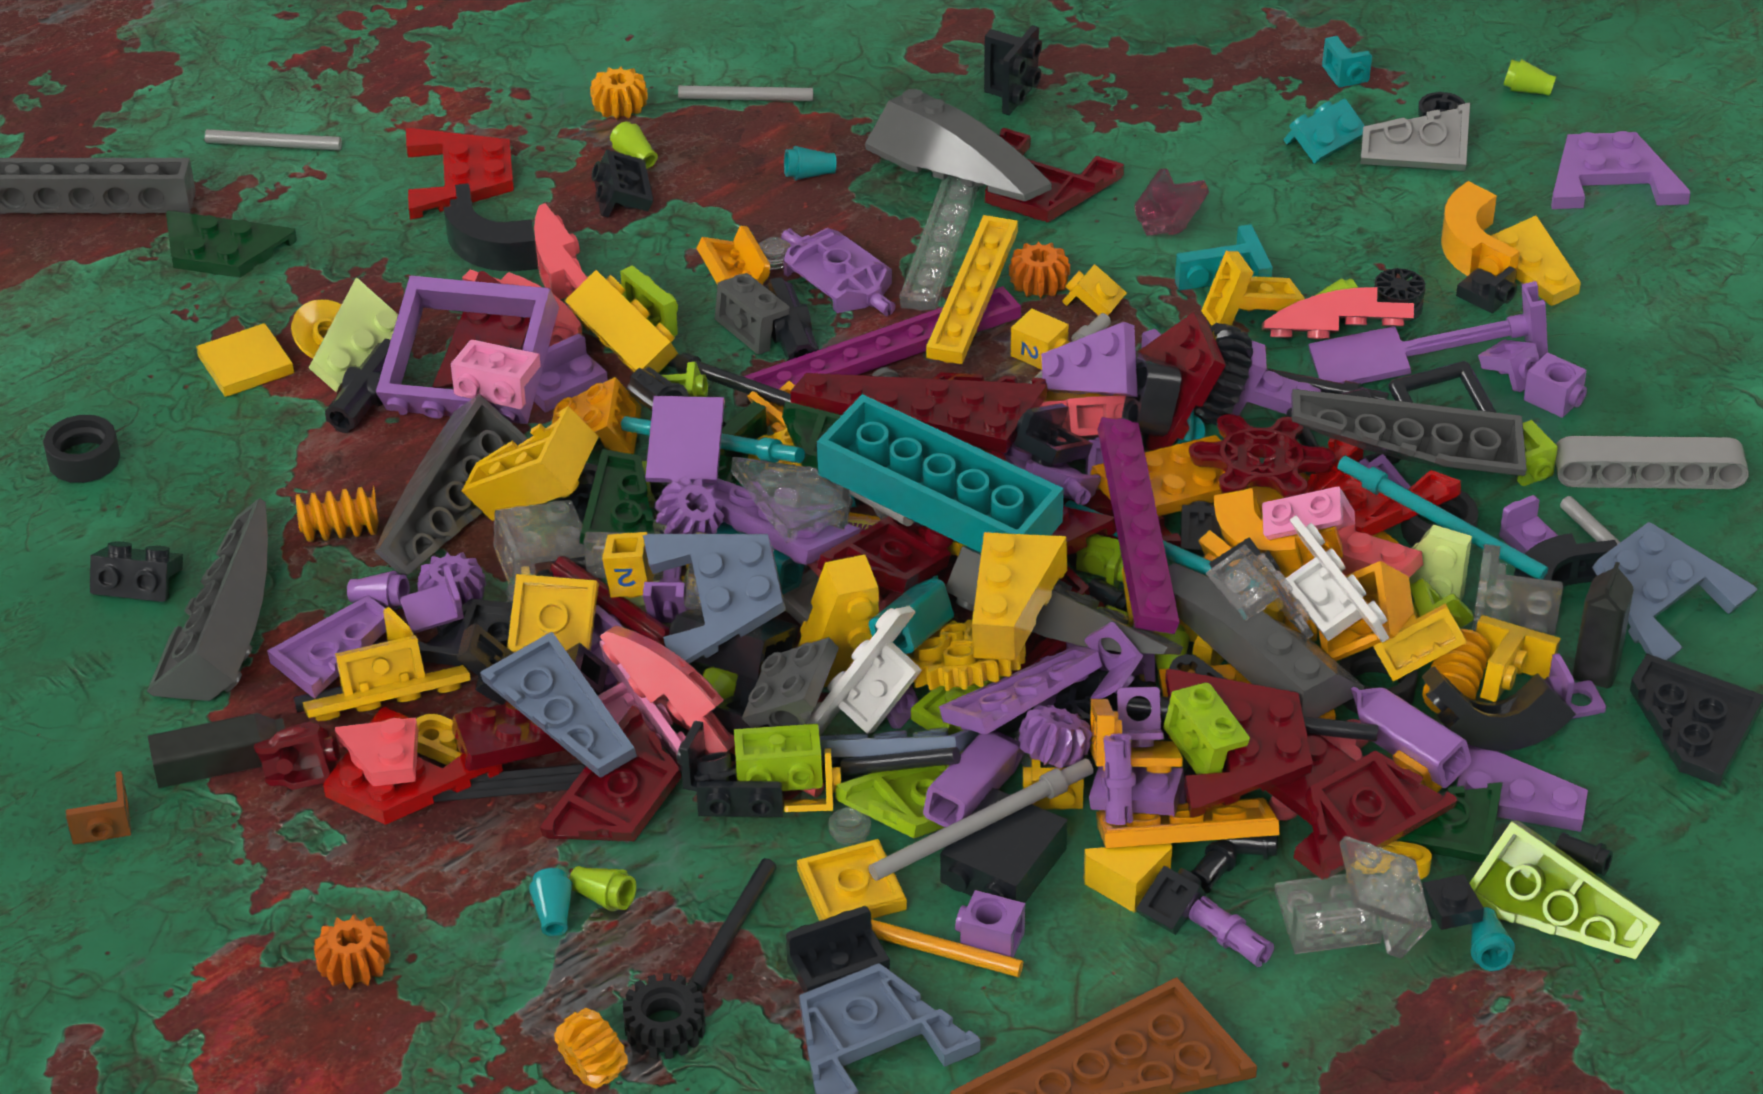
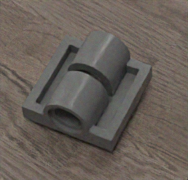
(790, 685)

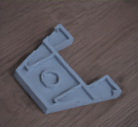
(1661, 574)
(733, 580)
(867, 1016)

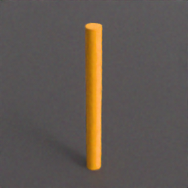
(947, 948)

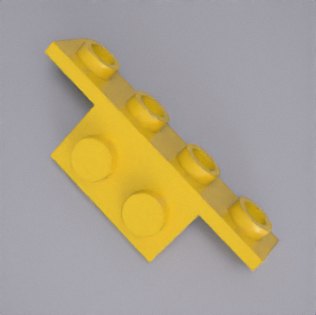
(382, 674)

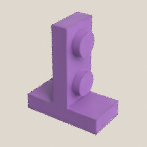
(1267, 387)

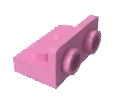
(494, 373)
(1321, 508)

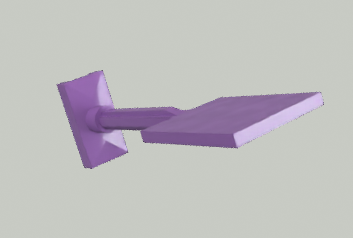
(1383, 355)
(681, 444)

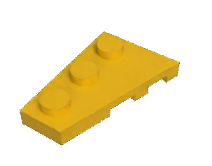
(1540, 261)

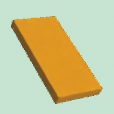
(1237, 820)

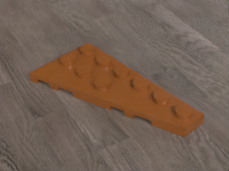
(1142, 1047)

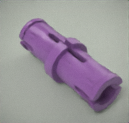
(1118, 779)
(1231, 931)

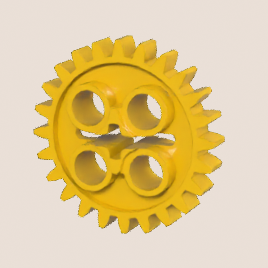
(949, 660)

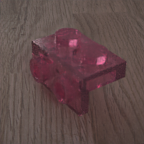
(1167, 205)

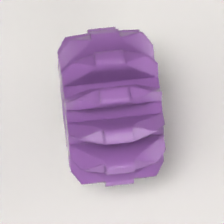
(689, 508)
(466, 574)
(1054, 736)

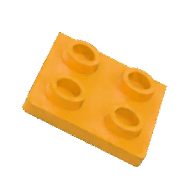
(602, 410)
(1105, 722)

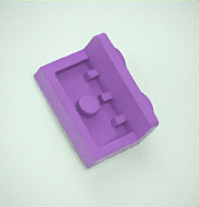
(1150, 795)

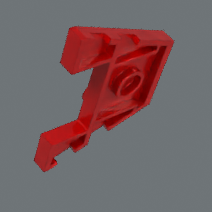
(467, 159)
(1378, 511)
(393, 801)

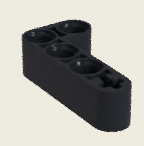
(1157, 396)

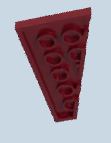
(971, 411)

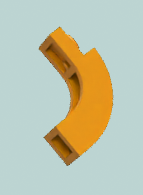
(1463, 235)
(1241, 518)

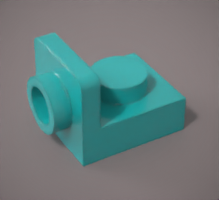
(1343, 66)

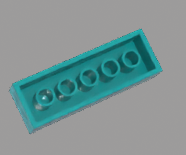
(935, 476)

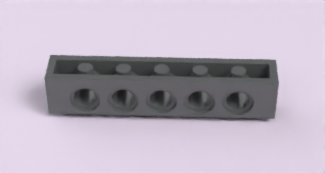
(96, 185)

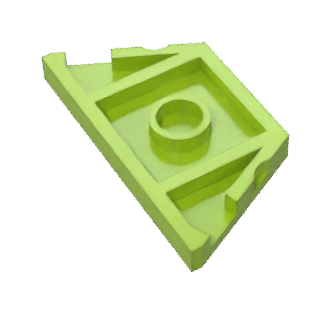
(893, 798)

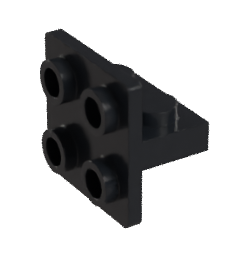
(1011, 66)

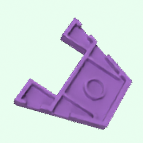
(1613, 161)

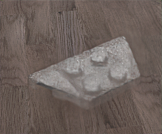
(790, 495)

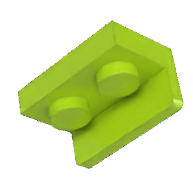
(1203, 728)
(780, 755)

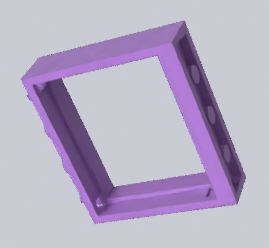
(463, 296)

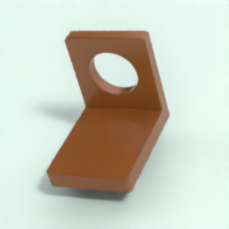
(101, 820)

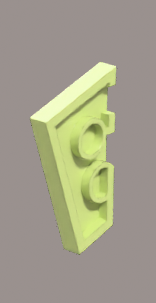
(353, 334)

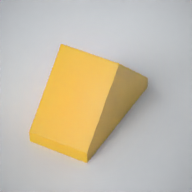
(1125, 872)

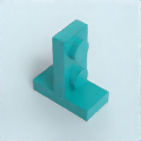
(1200, 267)

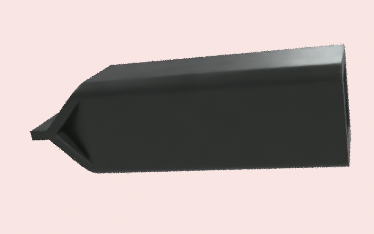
(1603, 628)
(210, 748)

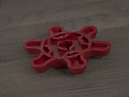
(1245, 445)

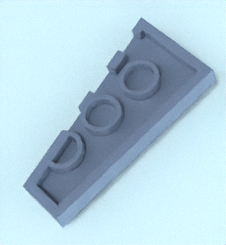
(561, 702)
(892, 742)

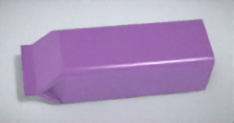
(1413, 733)
(963, 786)

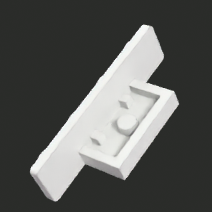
(1327, 594)
(873, 680)

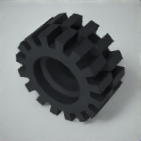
(664, 1035)

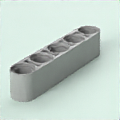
(1651, 462)

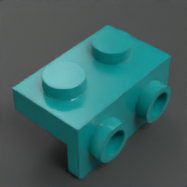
(1327, 130)

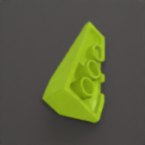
(1549, 891)

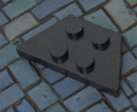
(489, 615)

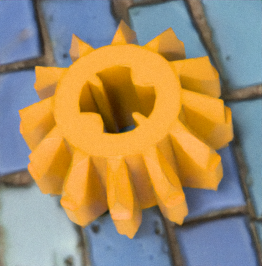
(618, 92)
(591, 1048)

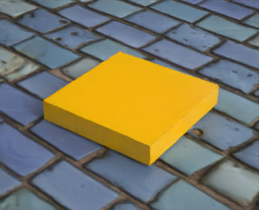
(245, 359)
(553, 606)
(842, 882)

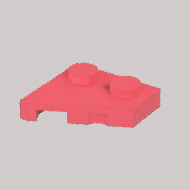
(383, 749)

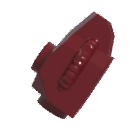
(298, 756)

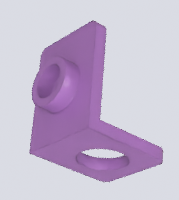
(433, 605)
(1119, 665)
(1563, 683)
(1145, 731)

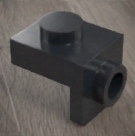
(1452, 902)

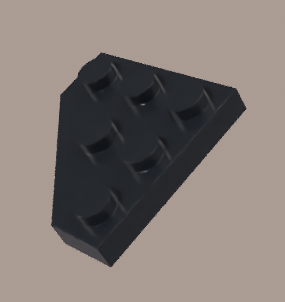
(1695, 716)

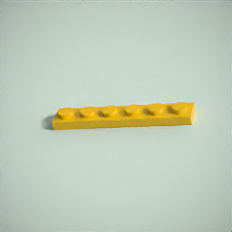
(972, 290)

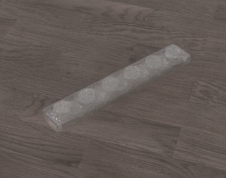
(938, 245)

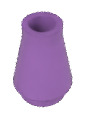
(384, 588)

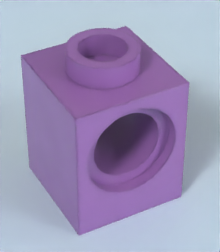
(1555, 385)
(991, 923)

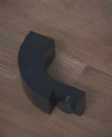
(488, 242)
(1566, 560)
(481, 650)
(1502, 725)

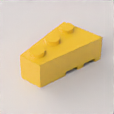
(621, 324)
(536, 469)
(1012, 588)
(842, 609)

